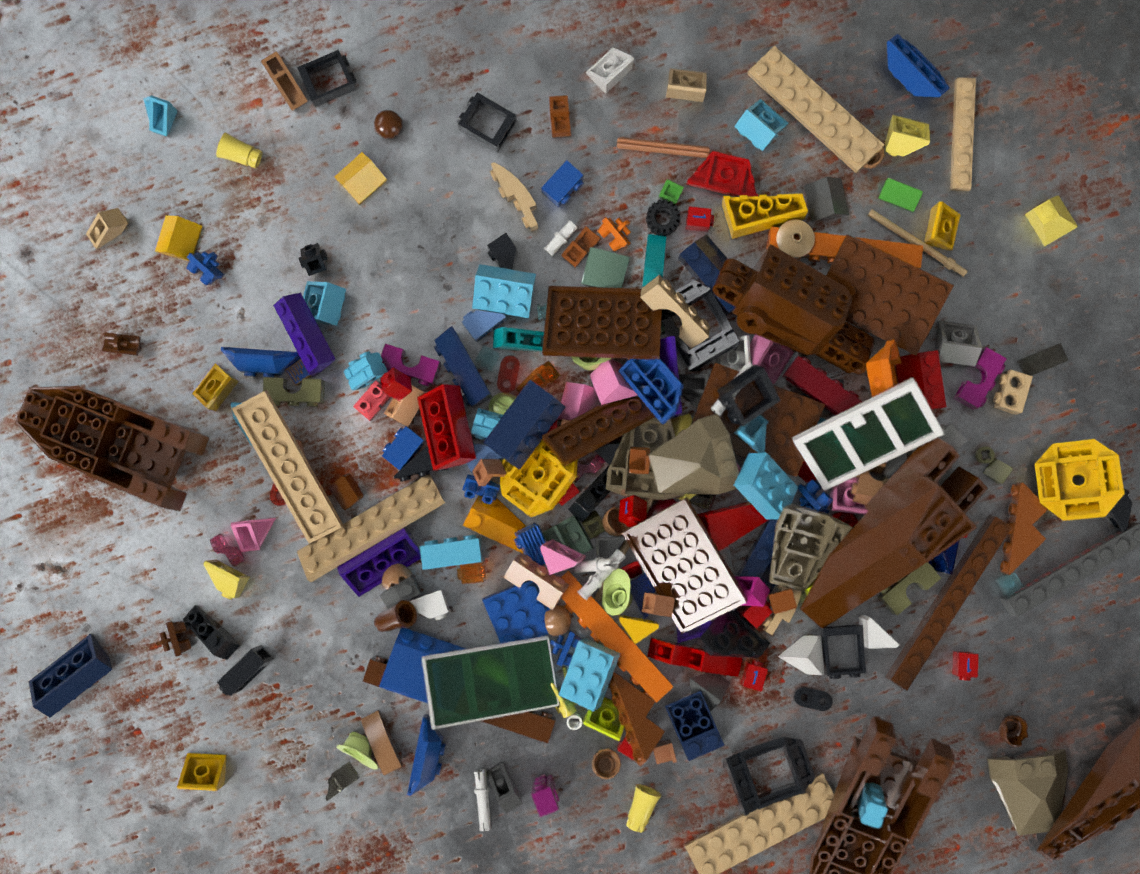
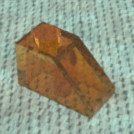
(542, 376)
(472, 573)

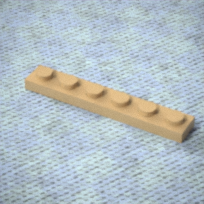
(963, 134)

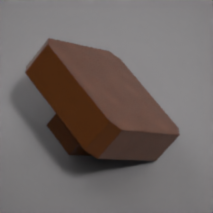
(346, 491)

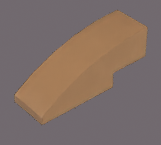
(284, 81)
(381, 743)

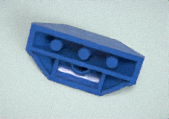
(914, 69)
(260, 361)
(654, 385)
(427, 756)

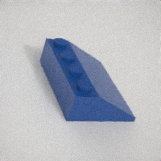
(405, 668)

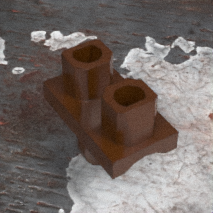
(121, 344)
(173, 629)

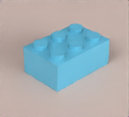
(503, 291)
(765, 485)
(451, 552)
(589, 674)

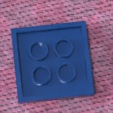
(517, 613)

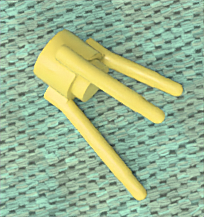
(566, 706)

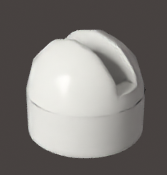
(574, 724)

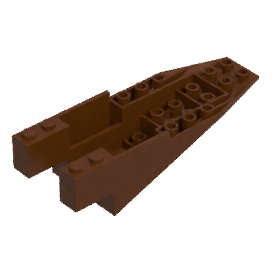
(110, 441)
(902, 530)
(909, 793)
(1102, 800)

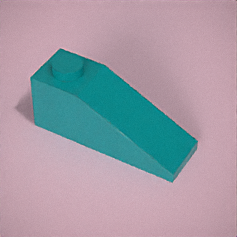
(654, 258)
(518, 339)

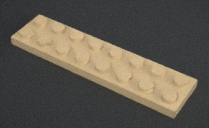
(815, 109)
(287, 466)
(370, 527)
(760, 829)

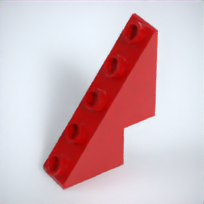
(693, 658)

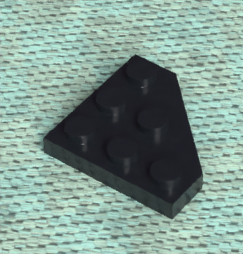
(733, 637)

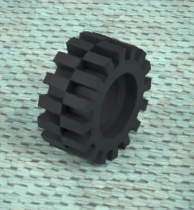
(667, 207)

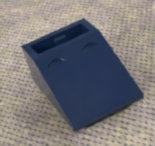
(694, 725)

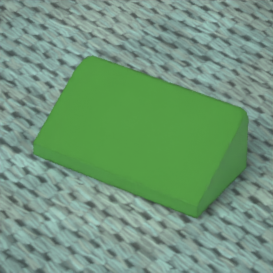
(900, 194)

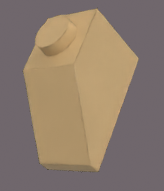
(106, 227)

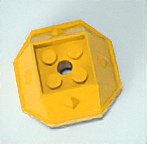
(1079, 458)
(531, 492)

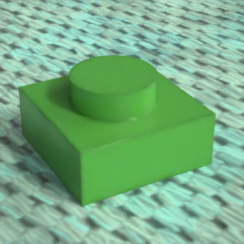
(671, 192)

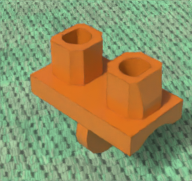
(610, 227)

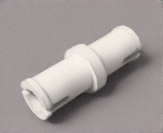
(560, 238)

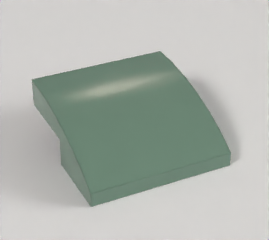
(604, 269)
(570, 534)

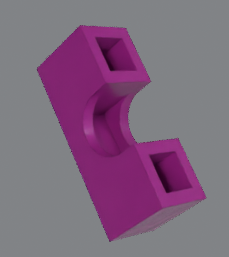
(989, 366)
(425, 371)
(545, 795)

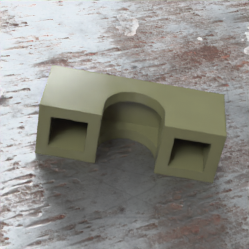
(311, 392)
(895, 595)

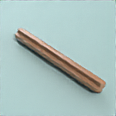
(663, 147)

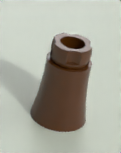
(396, 617)

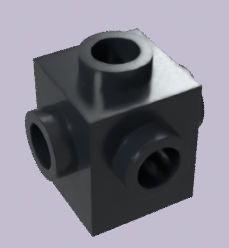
(313, 259)

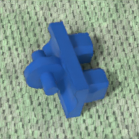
(207, 264)
(809, 491)
(488, 492)
(564, 657)

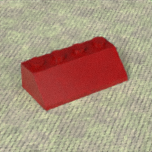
(446, 427)

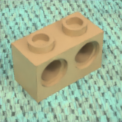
(1017, 394)

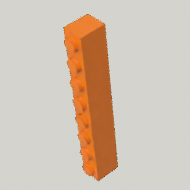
(827, 246)
(613, 637)

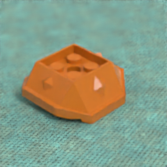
(882, 368)

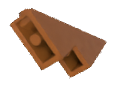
(1023, 536)
(632, 710)

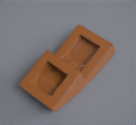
(559, 116)
(580, 246)

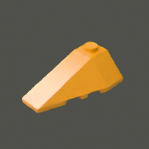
(494, 522)

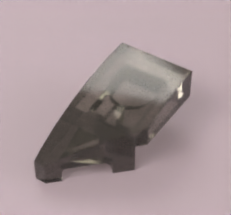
(341, 779)

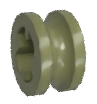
(990, 454)

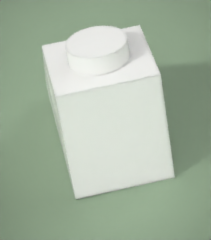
(432, 605)

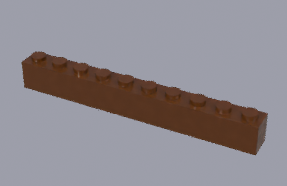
(948, 602)
(529, 724)

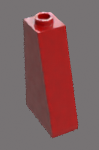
(731, 523)

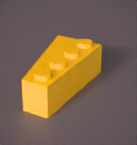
(761, 212)

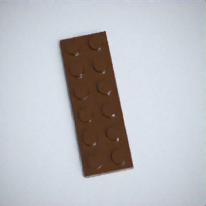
(596, 428)

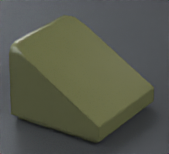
(998, 471)
(593, 524)

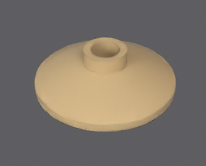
(793, 247)

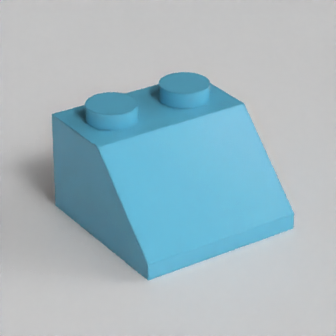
(760, 124)
(324, 301)

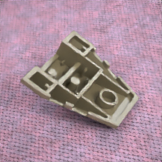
(696, 460)
(619, 480)
(803, 544)
(1031, 789)

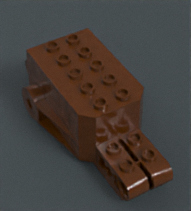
(795, 308)

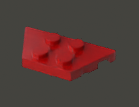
(724, 175)

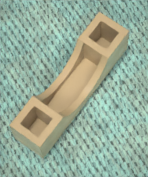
(660, 295)

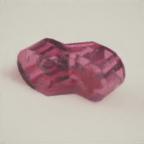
(592, 467)
(221, 546)

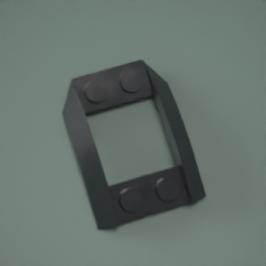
(714, 346)
(743, 784)

